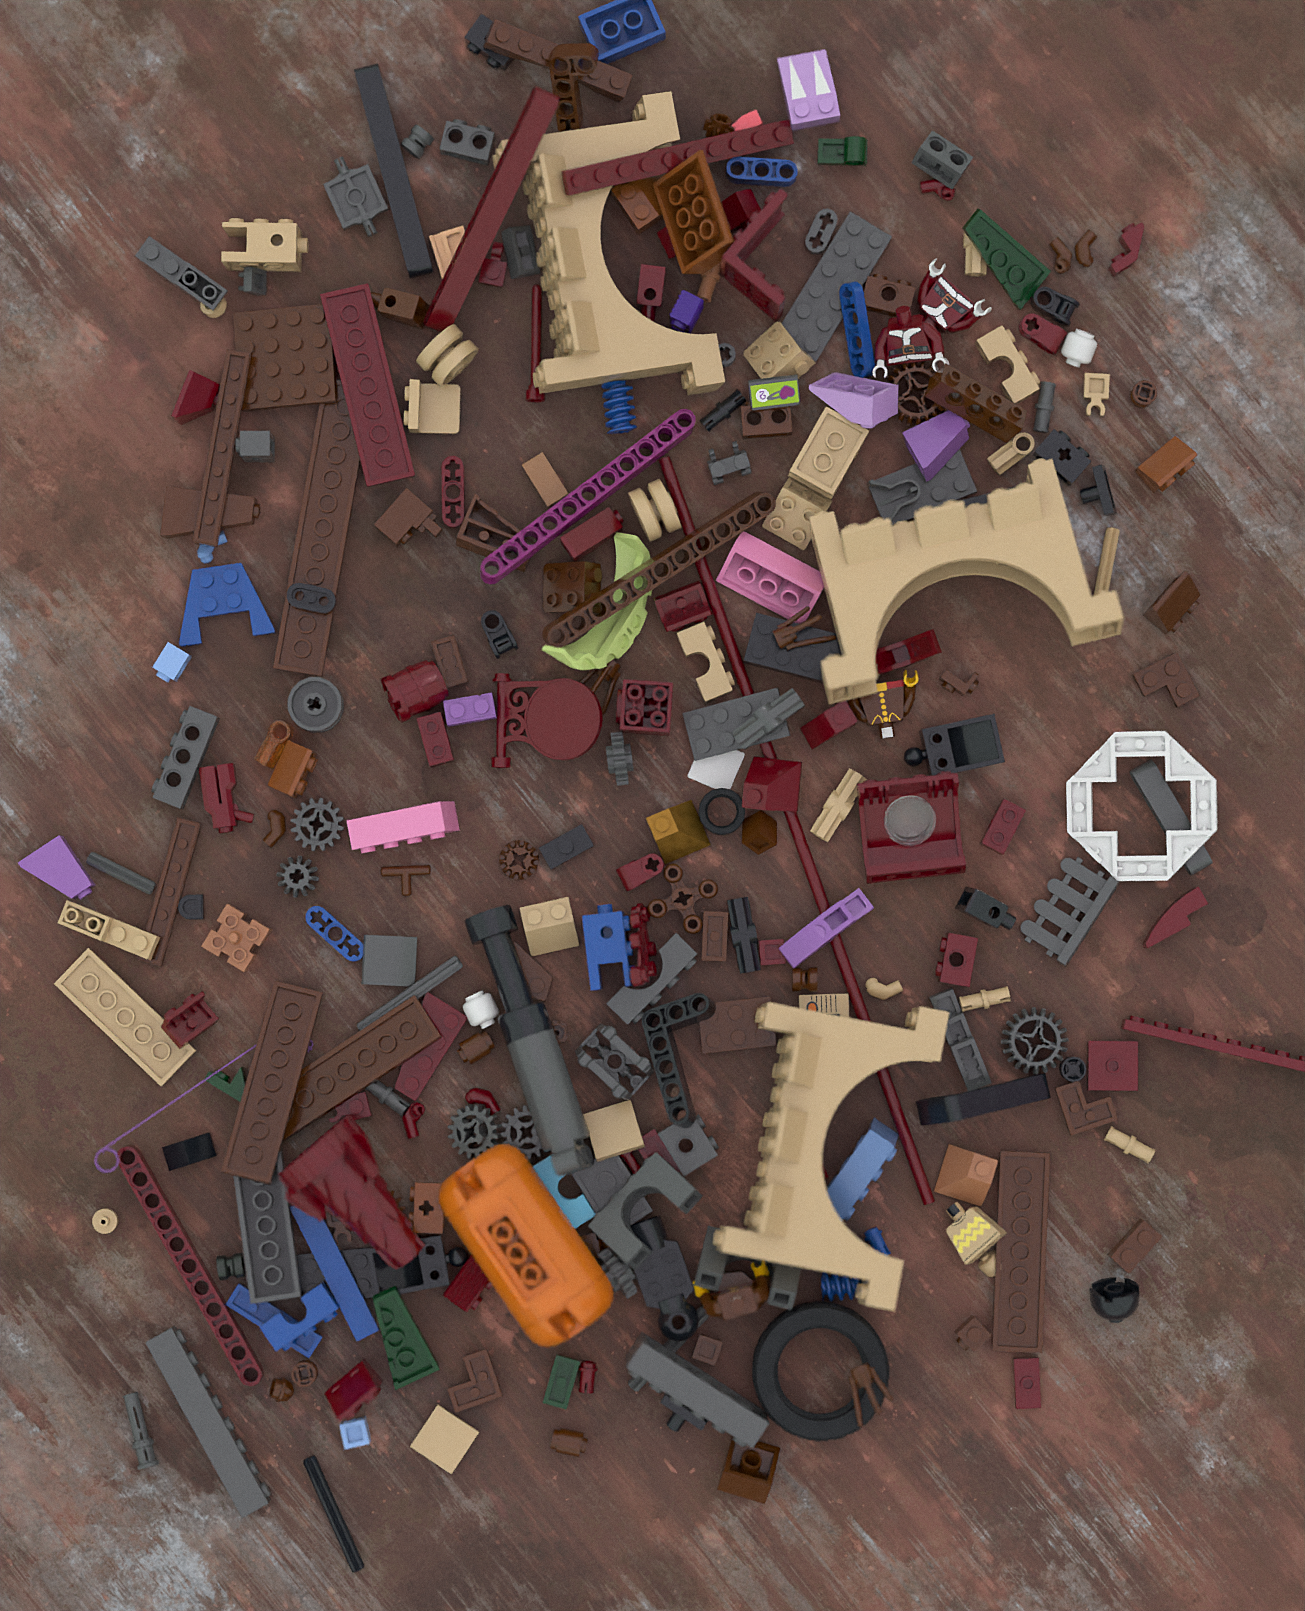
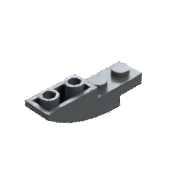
(181, 274)

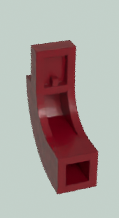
(906, 652)

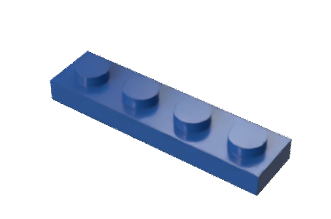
(262, 1311)

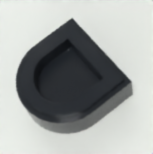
(192, 907)

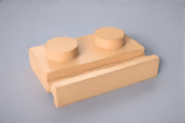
(445, 245)

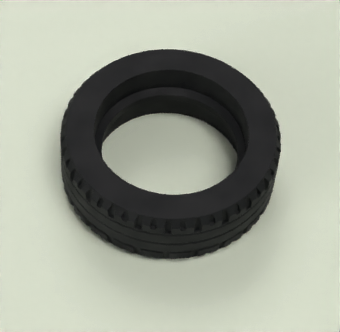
(765, 1369)

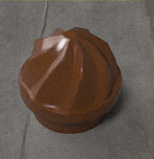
(281, 1389)

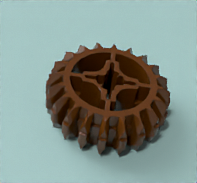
(911, 382)

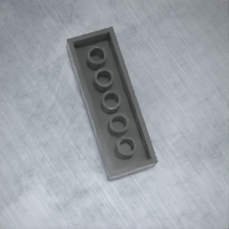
(268, 1238)
(696, 1390)

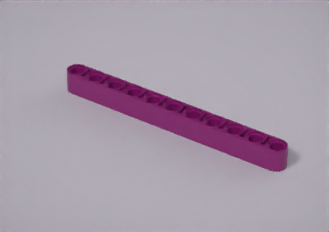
(579, 504)

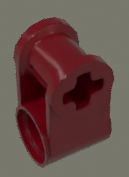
(1045, 335)
(636, 872)

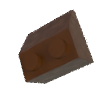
(749, 1470)

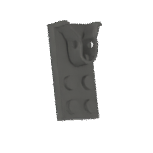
(907, 491)

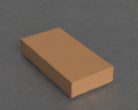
(545, 479)

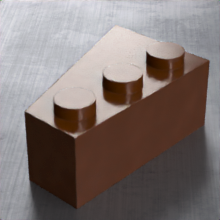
(486, 531)

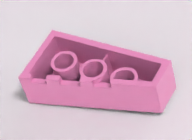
(403, 825)

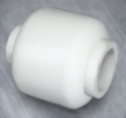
(1079, 347)
(480, 1009)

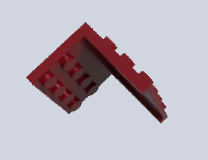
(751, 281)

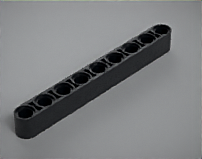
(393, 171)

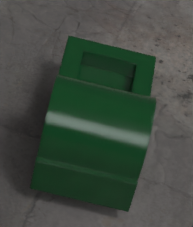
(846, 151)

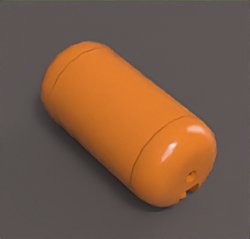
(526, 1245)

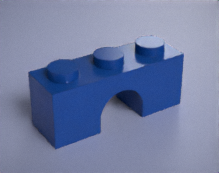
(283, 1331)

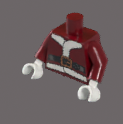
(945, 304)
(908, 340)

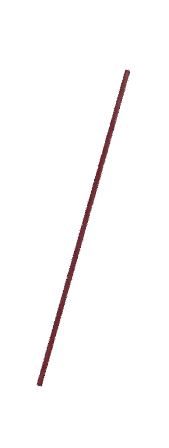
(797, 834)

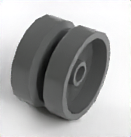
(305, 694)

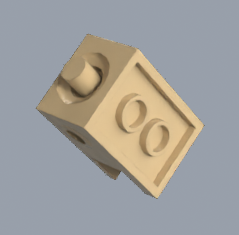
(268, 245)
(828, 453)

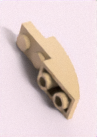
(108, 930)

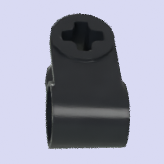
(1056, 305)
(499, 635)

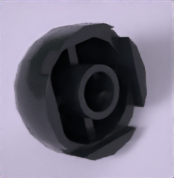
(1114, 1299)

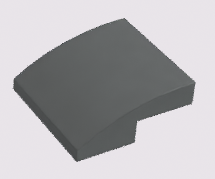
(389, 960)

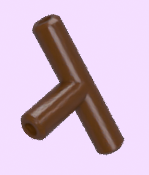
(405, 873)

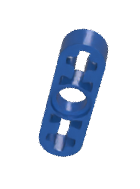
(317, 925)

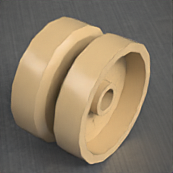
(447, 355)
(656, 509)

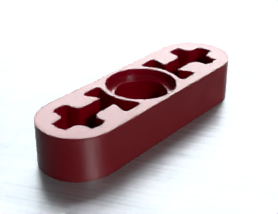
(459, 473)

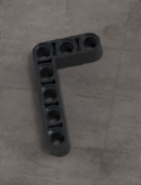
(670, 1053)
(983, 1100)

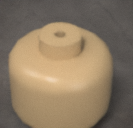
(988, 1263)

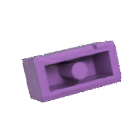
(470, 709)

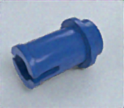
(876, 1240)

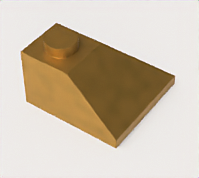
(678, 831)

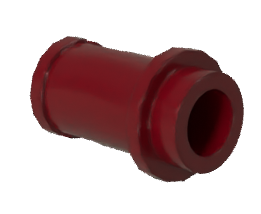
(587, 1376)

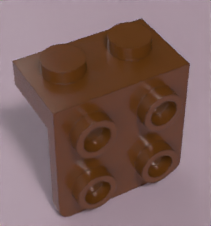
(569, 585)

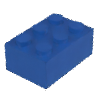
(622, 28)

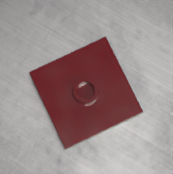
(1112, 1065)

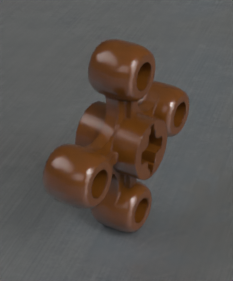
(677, 887)

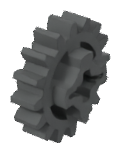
(619, 758)
(328, 826)
(518, 1124)
(464, 1133)
(618, 1273)

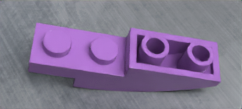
(825, 928)

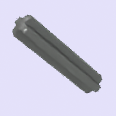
(121, 873)

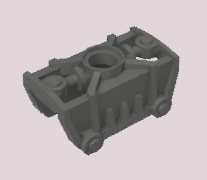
(608, 1074)

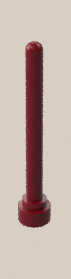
(532, 393)

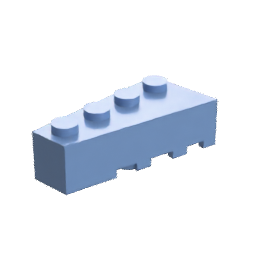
(861, 1168)

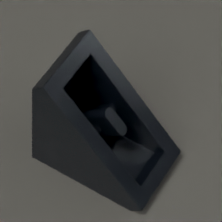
(189, 1151)

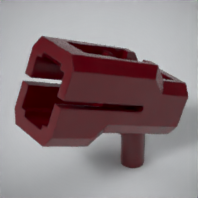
(224, 812)

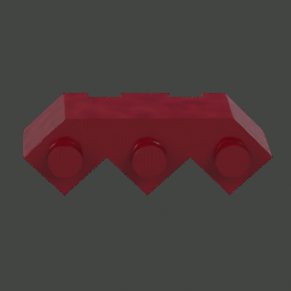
(737, 210)

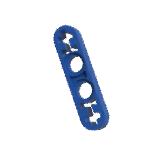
(855, 330)

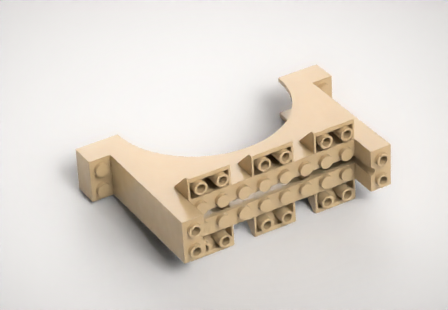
(593, 324)
(1013, 537)
(790, 1204)

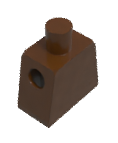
(401, 307)

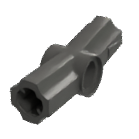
(768, 719)

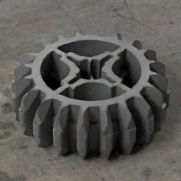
(1037, 1029)

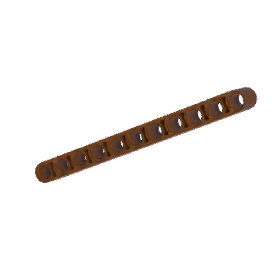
(647, 572)

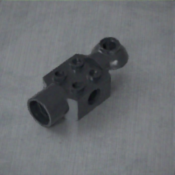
(665, 1279)

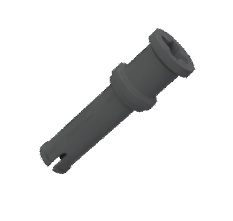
(132, 1400)

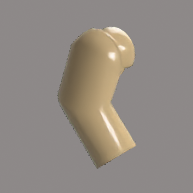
(882, 991)

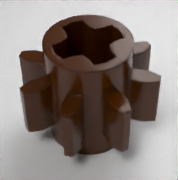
(717, 124)

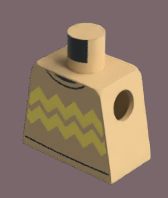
(972, 1232)

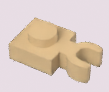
(1096, 389)

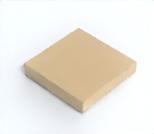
(614, 1130)
(444, 1439)

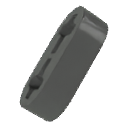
(815, 229)

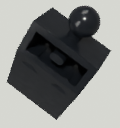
(963, 745)
(416, 1273)

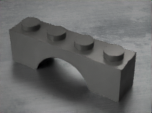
(630, 1002)

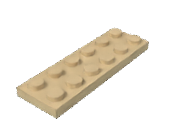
(123, 1016)

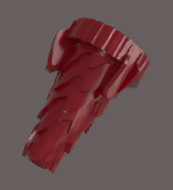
(343, 1179)

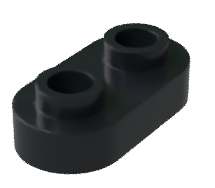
(311, 598)

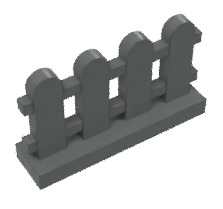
(1080, 902)

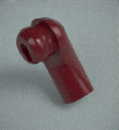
(939, 188)
(482, 1096)
(411, 1117)

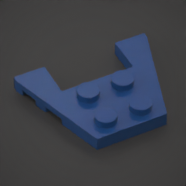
(221, 592)

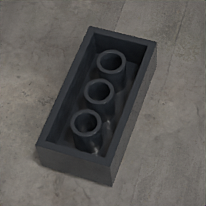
(798, 662)

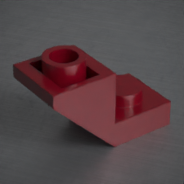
(1131, 243)

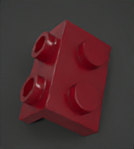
(682, 606)
(189, 1020)

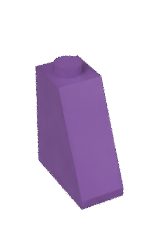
(936, 442)
(60, 868)

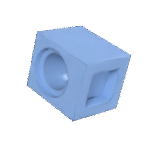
(171, 663)
(355, 1432)

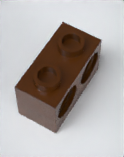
(767, 426)

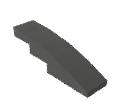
(961, 1041)

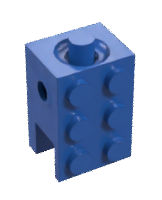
(607, 943)

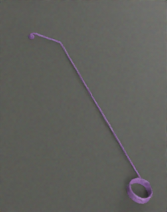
(108, 1149)

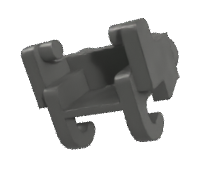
(728, 464)

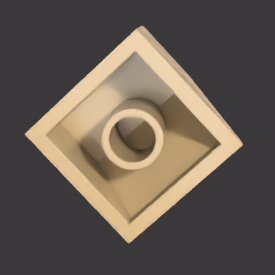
(549, 926)

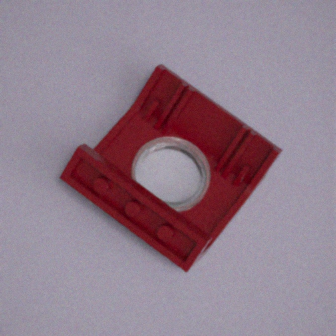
(910, 827)

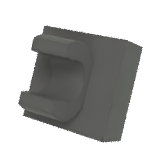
(254, 281)

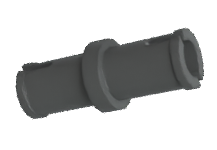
(1044, 407)
(387, 1096)

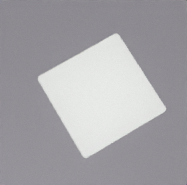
(717, 770)

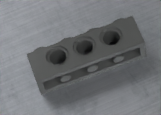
(178, 795)

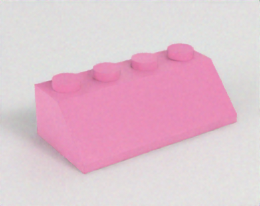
(771, 577)

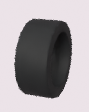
(721, 830)

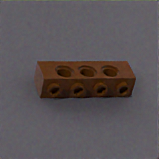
(976, 403)

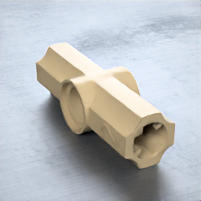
(837, 806)

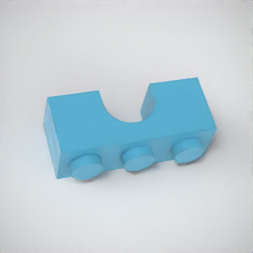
(576, 1209)

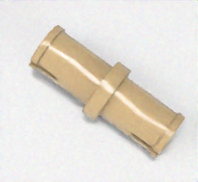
(984, 999)
(1129, 1144)

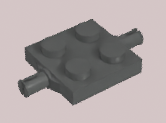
(355, 196)

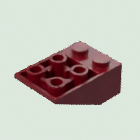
(352, 1389)

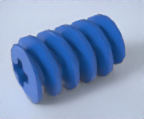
(618, 407)
(838, 1285)

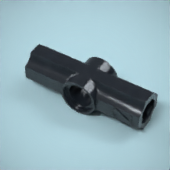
(743, 935)

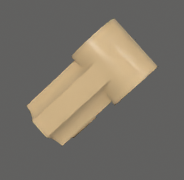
(974, 262)
(1010, 454)

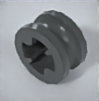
(731, 354)

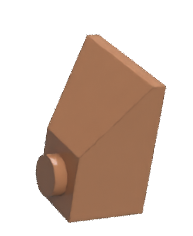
(965, 1175)

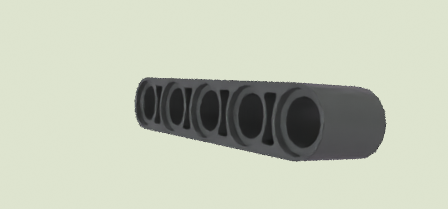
(1166, 809)

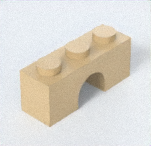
(999, 346)
(699, 641)

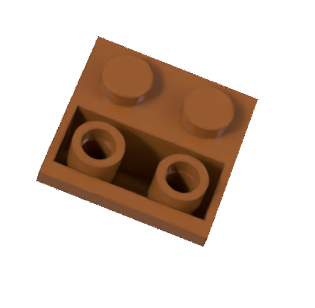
(1164, 464)
(293, 769)

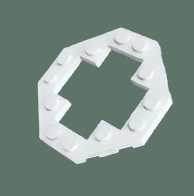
(1178, 767)

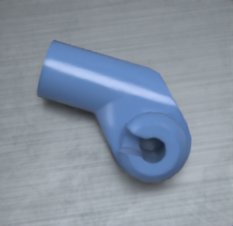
(205, 552)

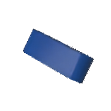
(773, 166)

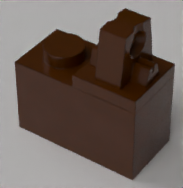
(405, 515)

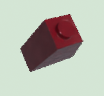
(592, 534)
(828, 724)

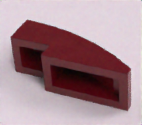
(1175, 917)

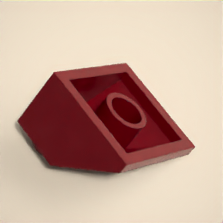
(196, 398)
(772, 784)

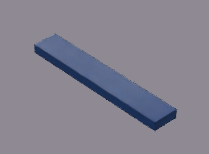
(337, 1274)

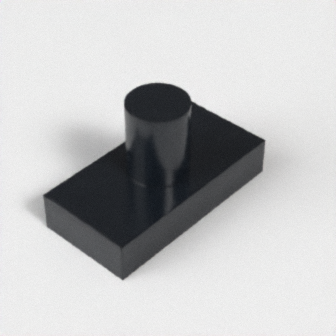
(1100, 491)
(566, 847)
(680, 1415)

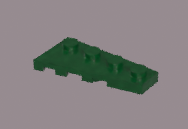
(1008, 260)
(404, 1343)

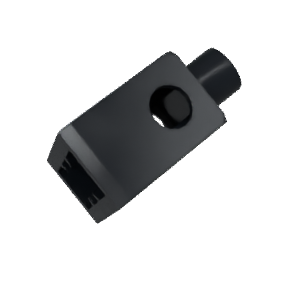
(977, 905)

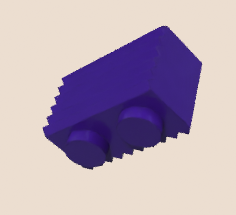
(685, 312)

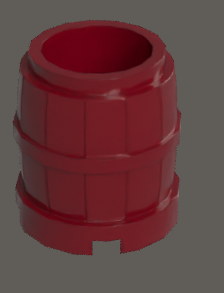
(414, 689)

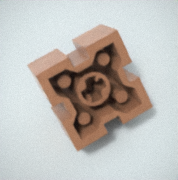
(236, 938)

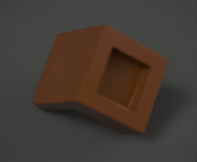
(759, 832)

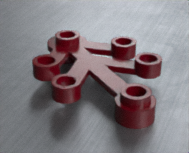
(646, 948)

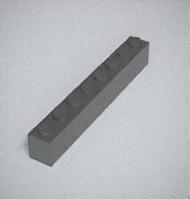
(208, 1421)

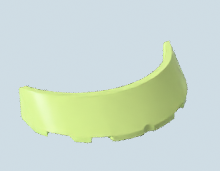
(615, 634)

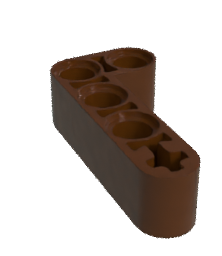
(569, 71)

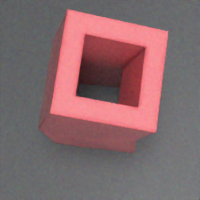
(748, 120)

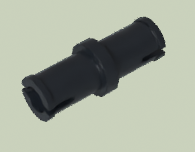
(723, 410)

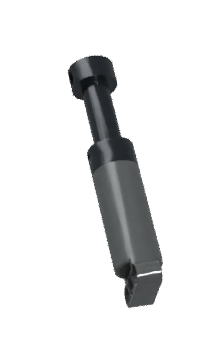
(533, 1047)

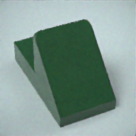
(234, 1088)

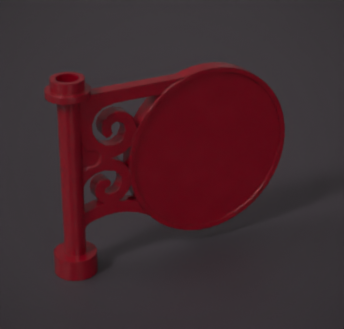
(559, 718)

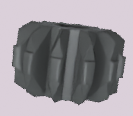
(292, 869)

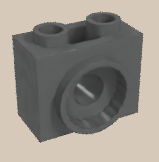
(701, 1152)

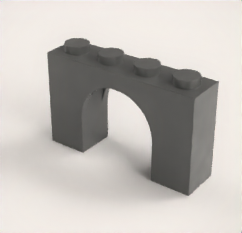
(613, 1221)
(712, 1263)

